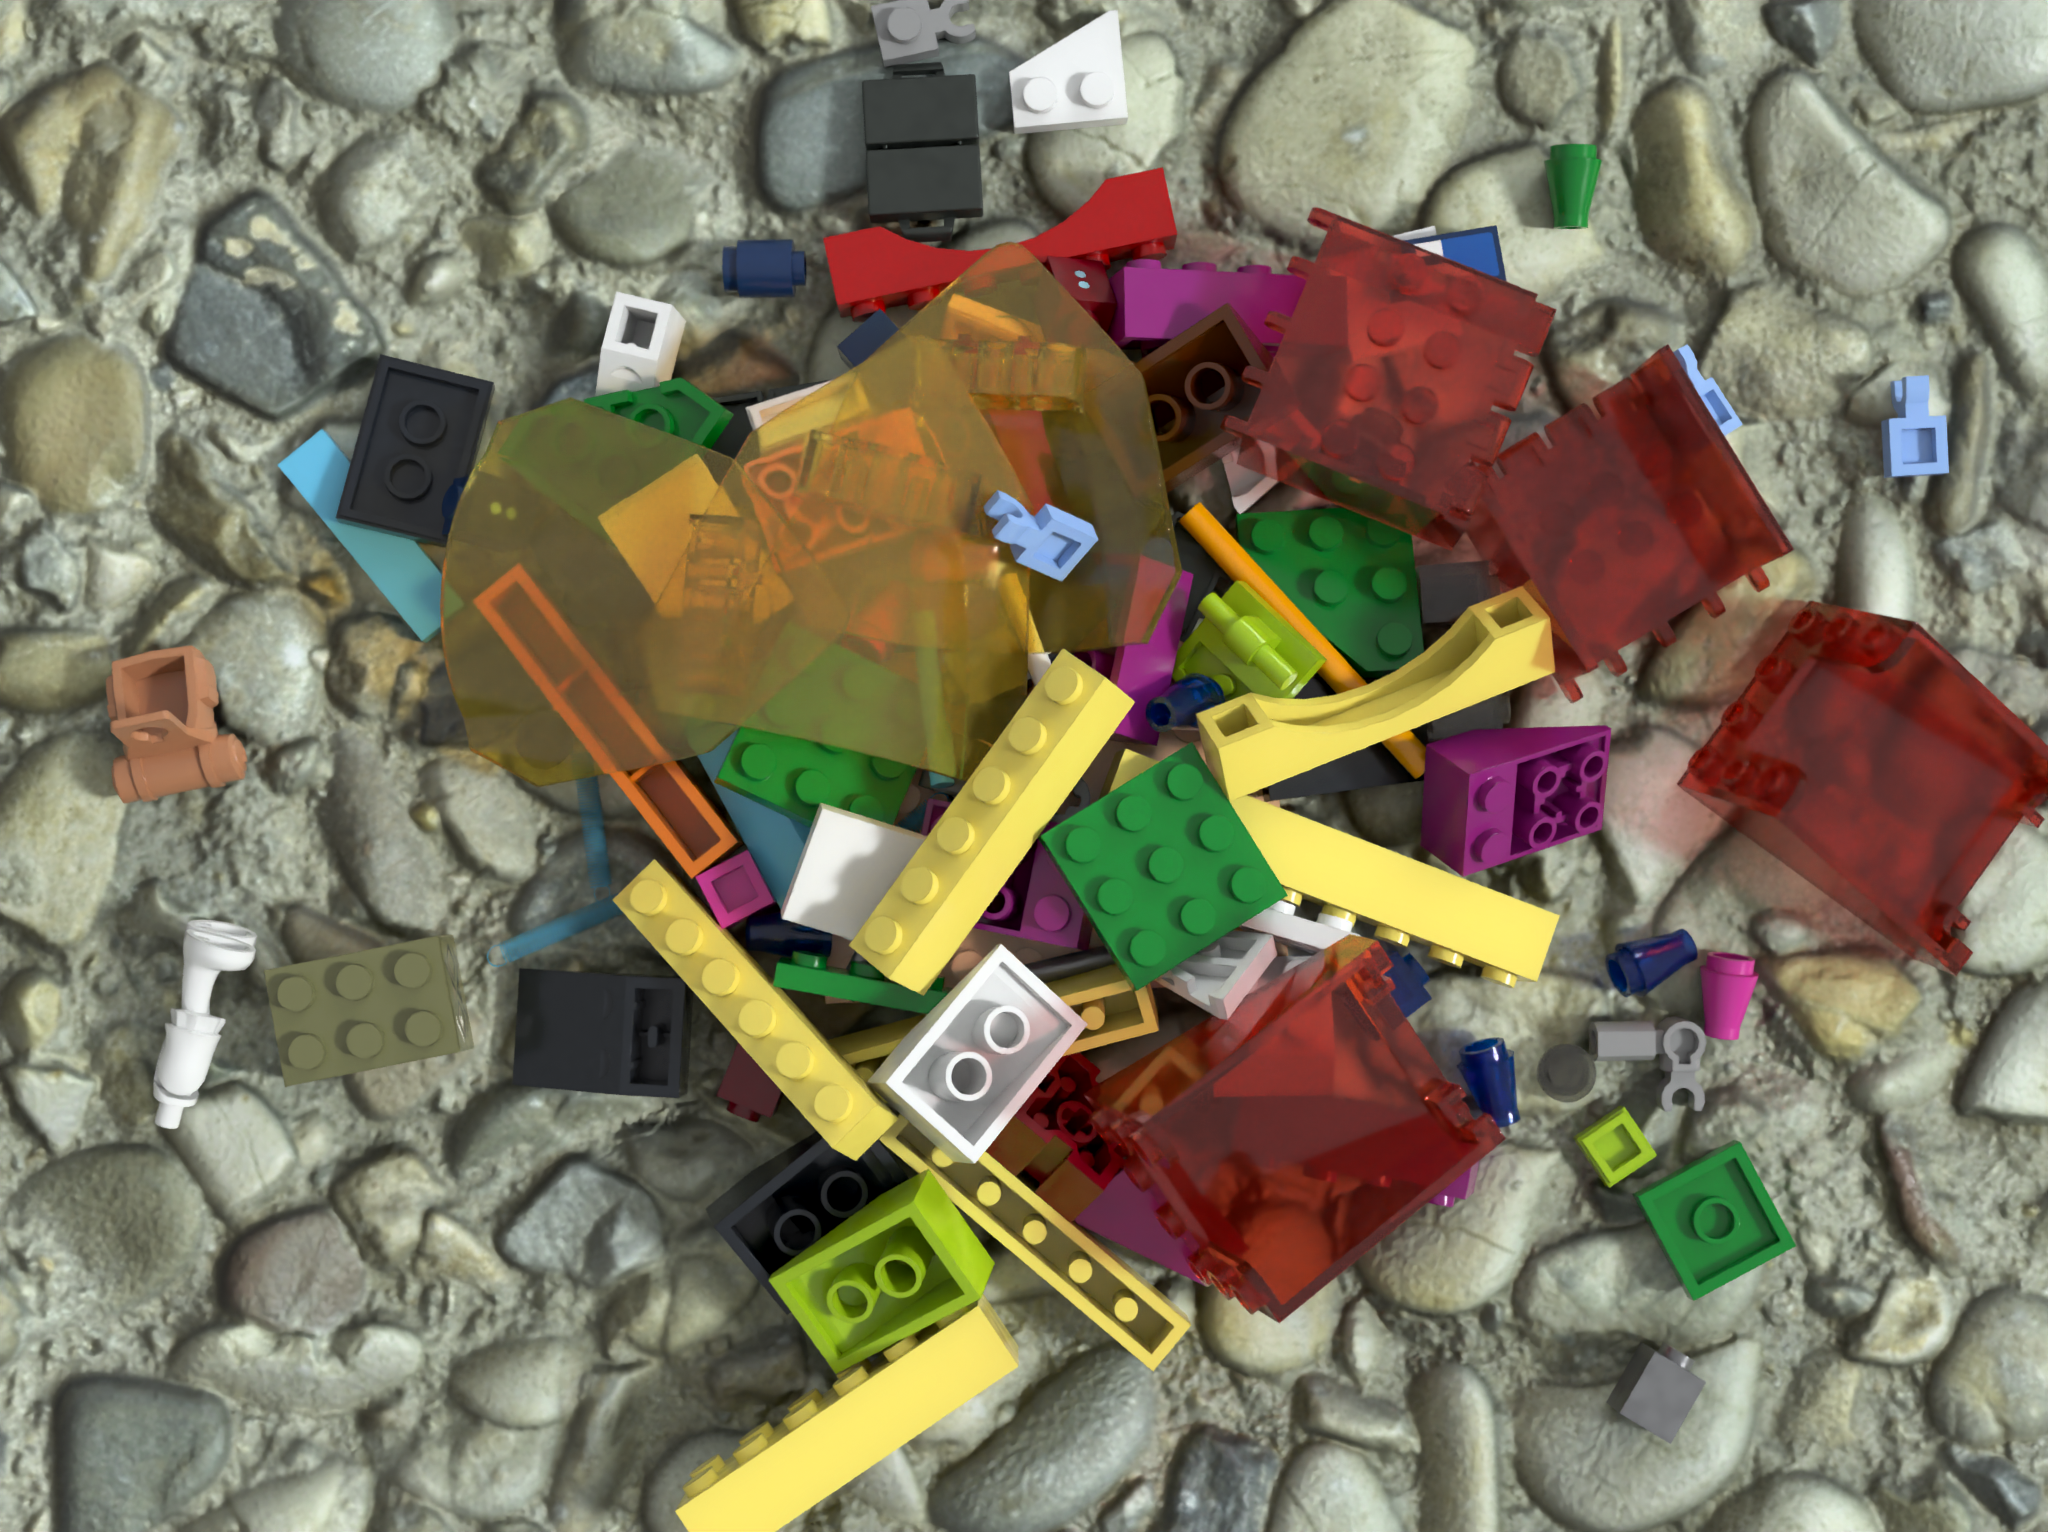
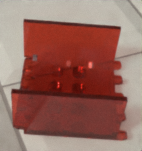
(1391, 380)
(1624, 519)

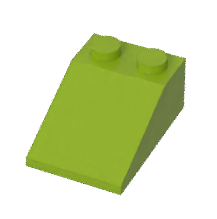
(885, 1273)

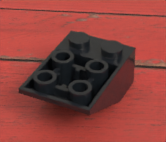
(603, 1032)

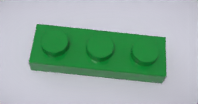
(861, 983)

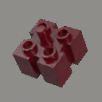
(1057, 1142)

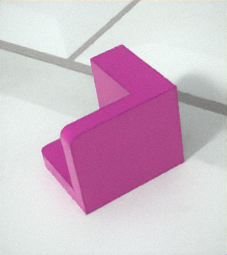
(736, 890)

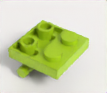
(1247, 647)

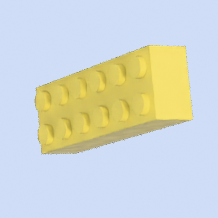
(850, 1426)

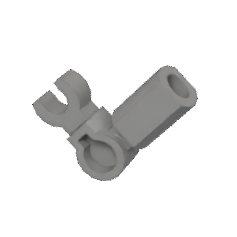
(1674, 1039)

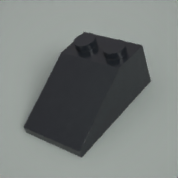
(798, 1201)

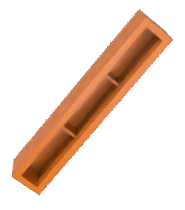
(680, 815)

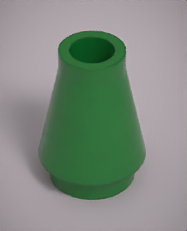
(1572, 183)

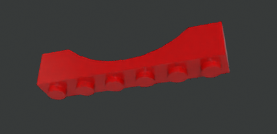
(883, 270)

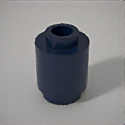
(763, 268)

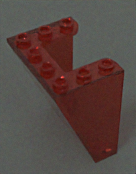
(1874, 773)
(1292, 1129)

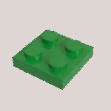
(1714, 1220)

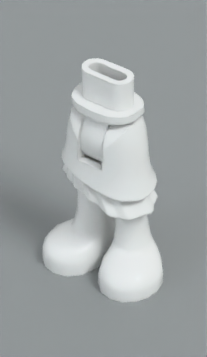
(193, 1034)

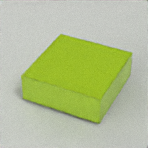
(1614, 1146)

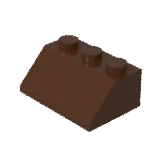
(1195, 385)

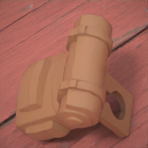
(167, 726)

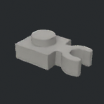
(910, 30)

